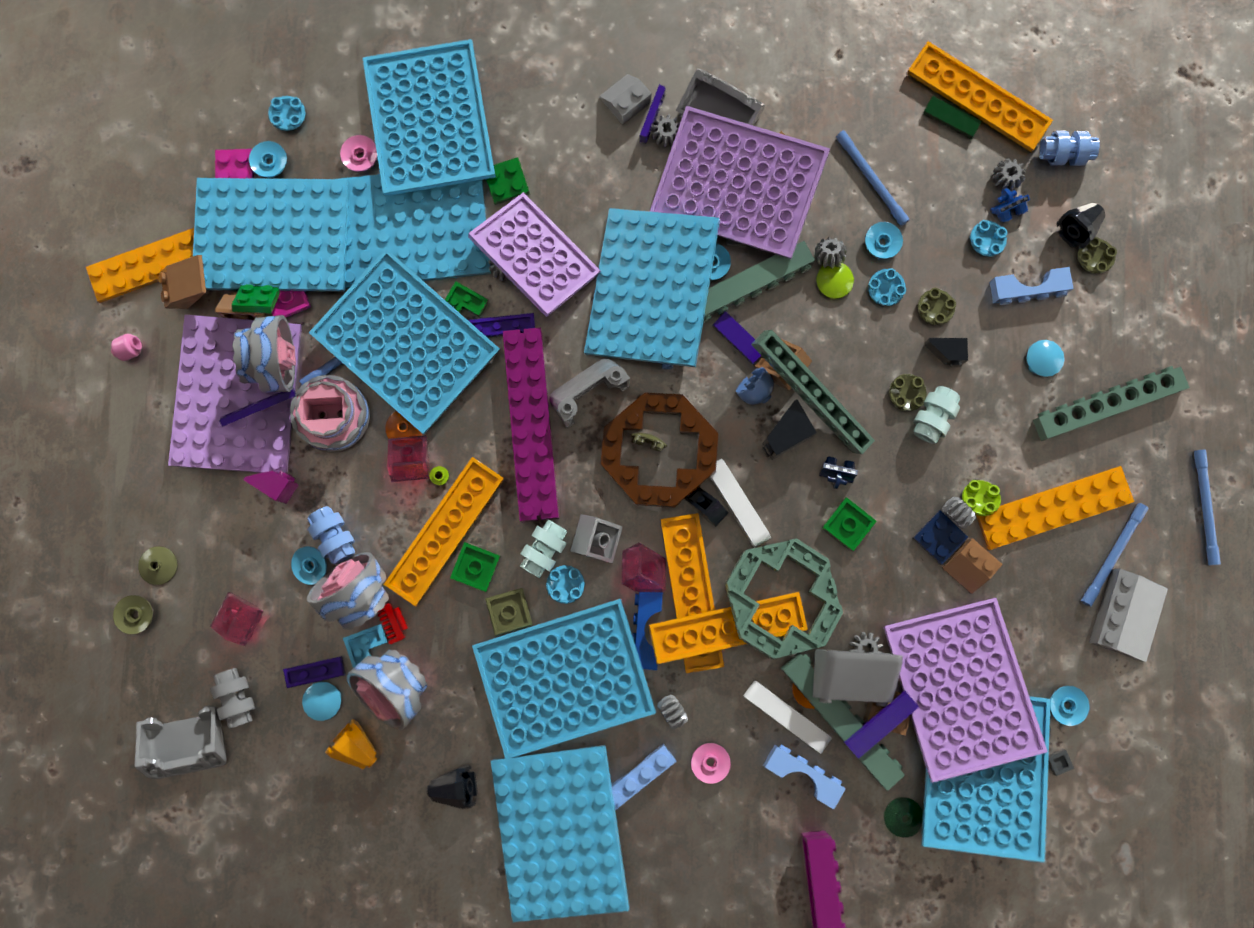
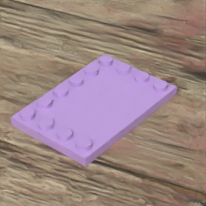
(534, 254)

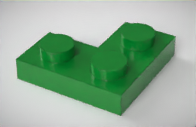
(463, 297)

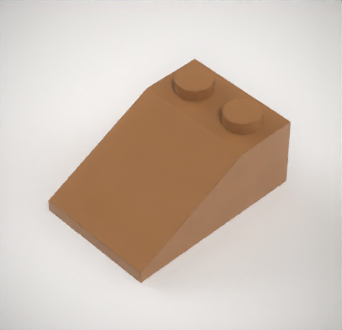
(182, 283)

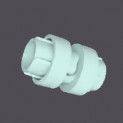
(940, 406)
(534, 560)

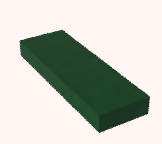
(952, 117)

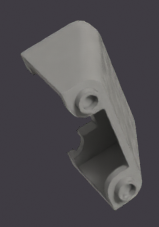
(720, 98)
(604, 371)
(856, 676)
(180, 745)

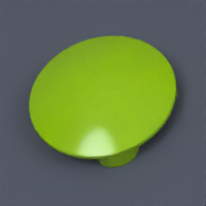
(836, 281)
(982, 497)

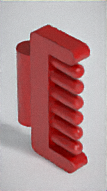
(397, 623)

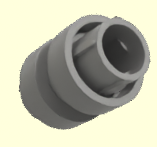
(234, 703)

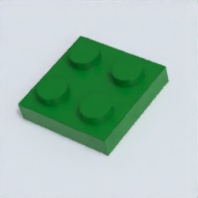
(508, 181)
(255, 299)
(849, 524)
(475, 567)

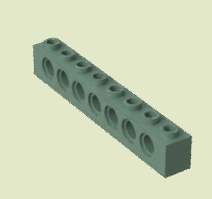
(1174, 382)
(812, 392)

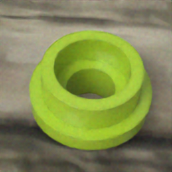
(445, 475)

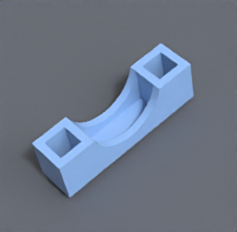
(1009, 289)
(642, 775)
(825, 789)

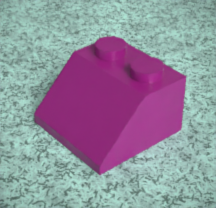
(275, 485)

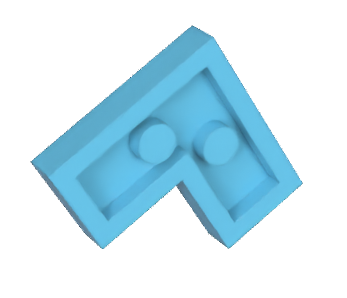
(360, 643)

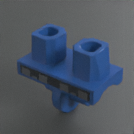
(1018, 203)

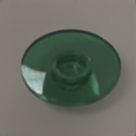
(896, 810)

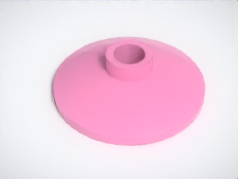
(353, 147)
(718, 770)

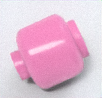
(126, 347)

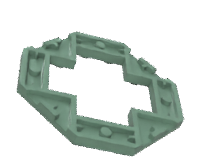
(744, 607)

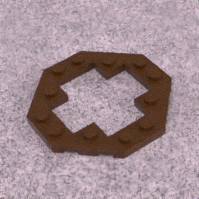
(687, 479)

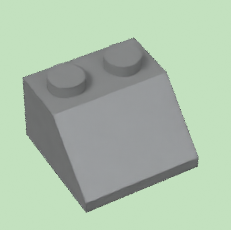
(626, 98)
(596, 538)

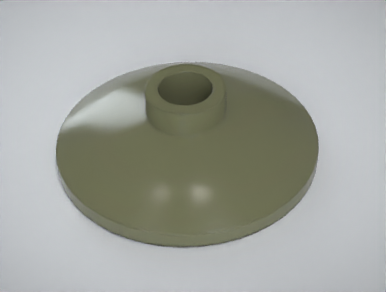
(166, 567)
(124, 617)

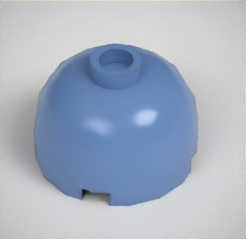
(756, 388)

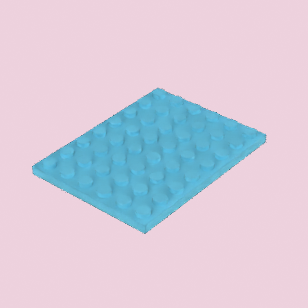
(428, 117)
(418, 227)
(272, 233)
(652, 287)
(404, 341)
(563, 679)
(993, 808)
(559, 834)

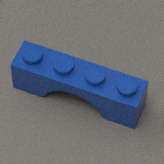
(648, 605)

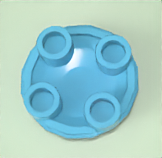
(286, 112)
(988, 238)
(886, 287)
(1045, 358)
(565, 584)
(321, 701)

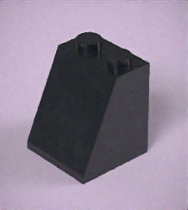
(789, 432)

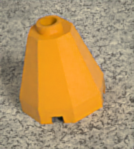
(353, 746)

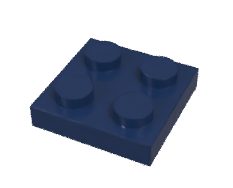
(940, 537)

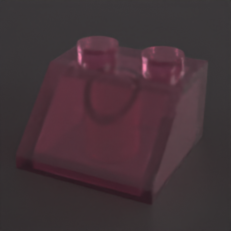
(408, 458)
(643, 569)
(236, 619)

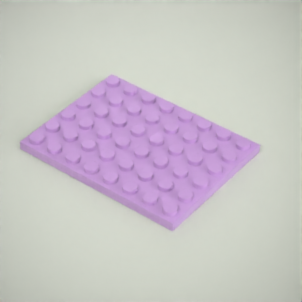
(743, 176)
(212, 389)
(966, 689)

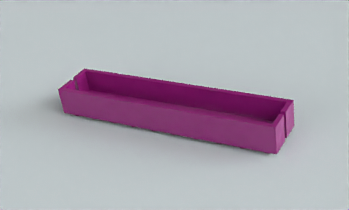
(530, 425)
(822, 880)

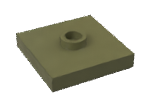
(508, 611)

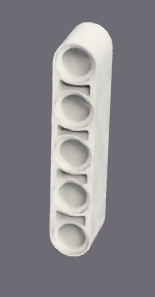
(739, 505)
(787, 716)

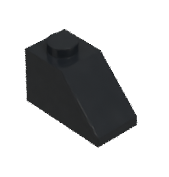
(949, 350)
(707, 506)

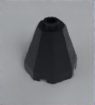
(1081, 224)
(454, 788)

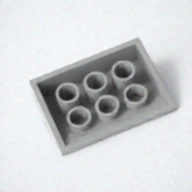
(1128, 614)

